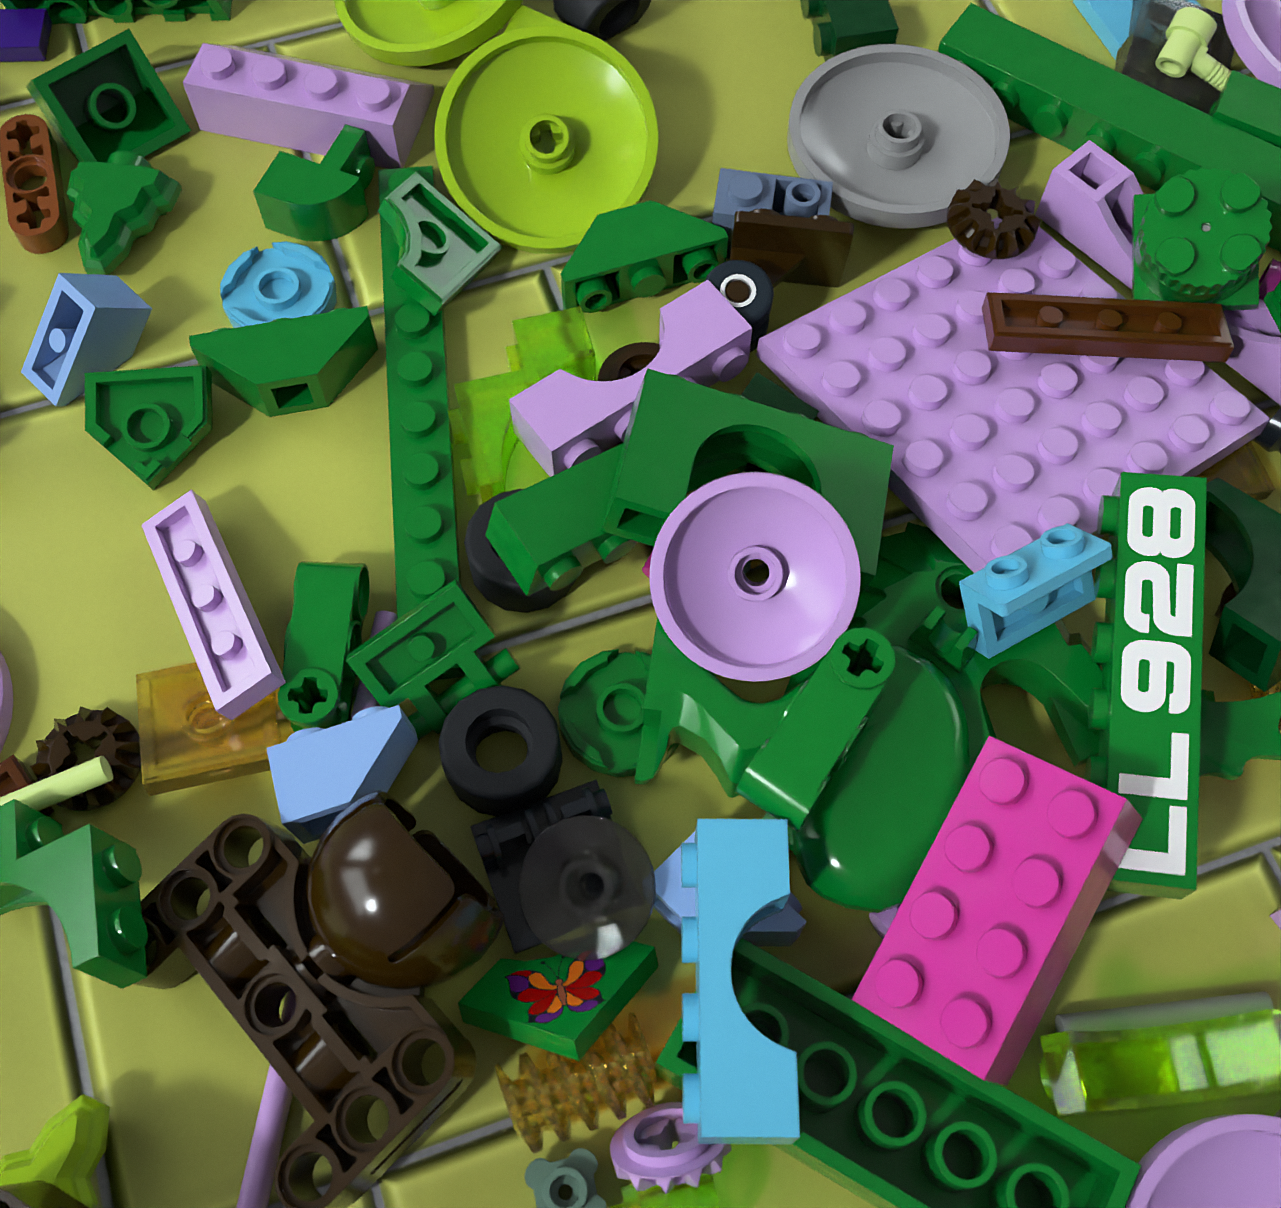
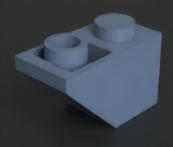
(753, 190)

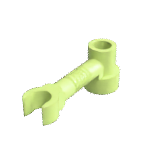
(1187, 48)

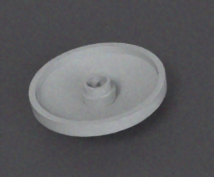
(896, 133)

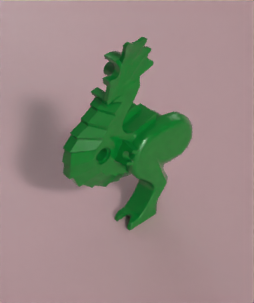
(924, 732)

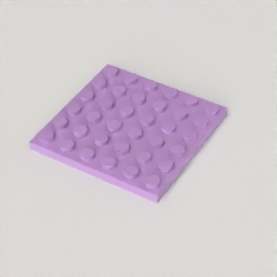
(998, 439)

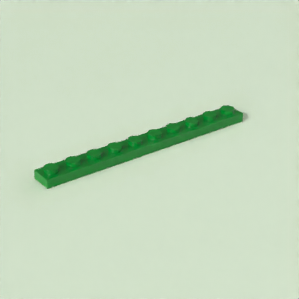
(418, 431)

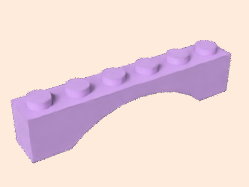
(1092, 208)

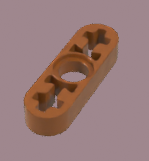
(47, 198)

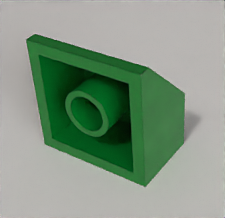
(108, 102)

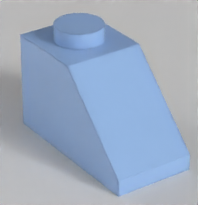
(85, 328)

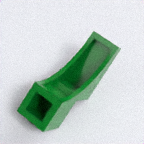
(87, 883)

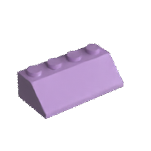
(303, 102)

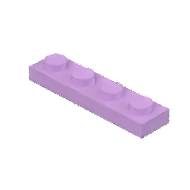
(212, 606)

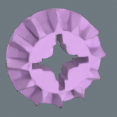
(643, 1156)

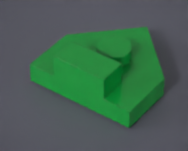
(149, 416)

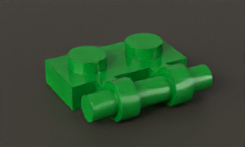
(422, 647)

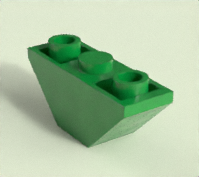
(639, 255)
(289, 361)

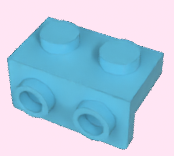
(1032, 587)

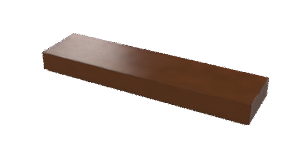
(1106, 327)

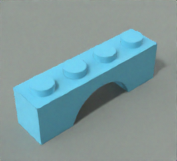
(743, 1079)

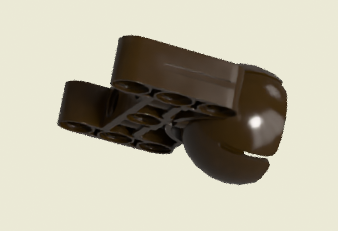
(364, 937)

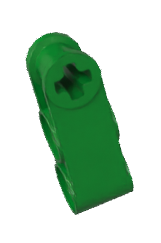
(322, 631)
(819, 728)

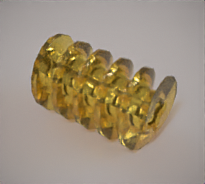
(579, 1086)

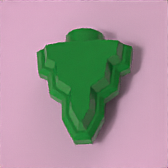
(116, 206)

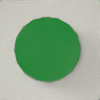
(604, 711)

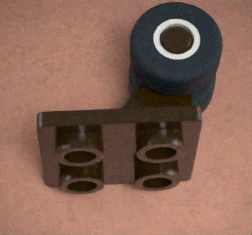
(775, 250)

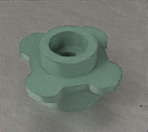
(574, 1171)

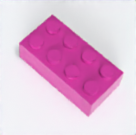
(998, 909)

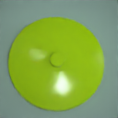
(422, 29)
(545, 136)

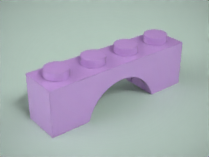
(576, 418)

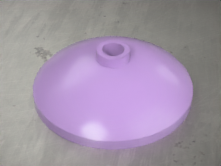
(745, 625)

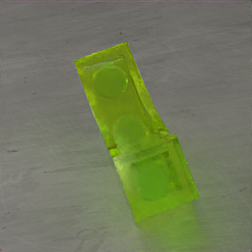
(483, 409)
(1163, 1065)

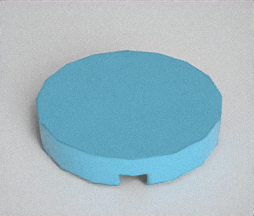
(277, 284)

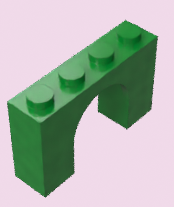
(688, 425)

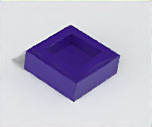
(24, 34)

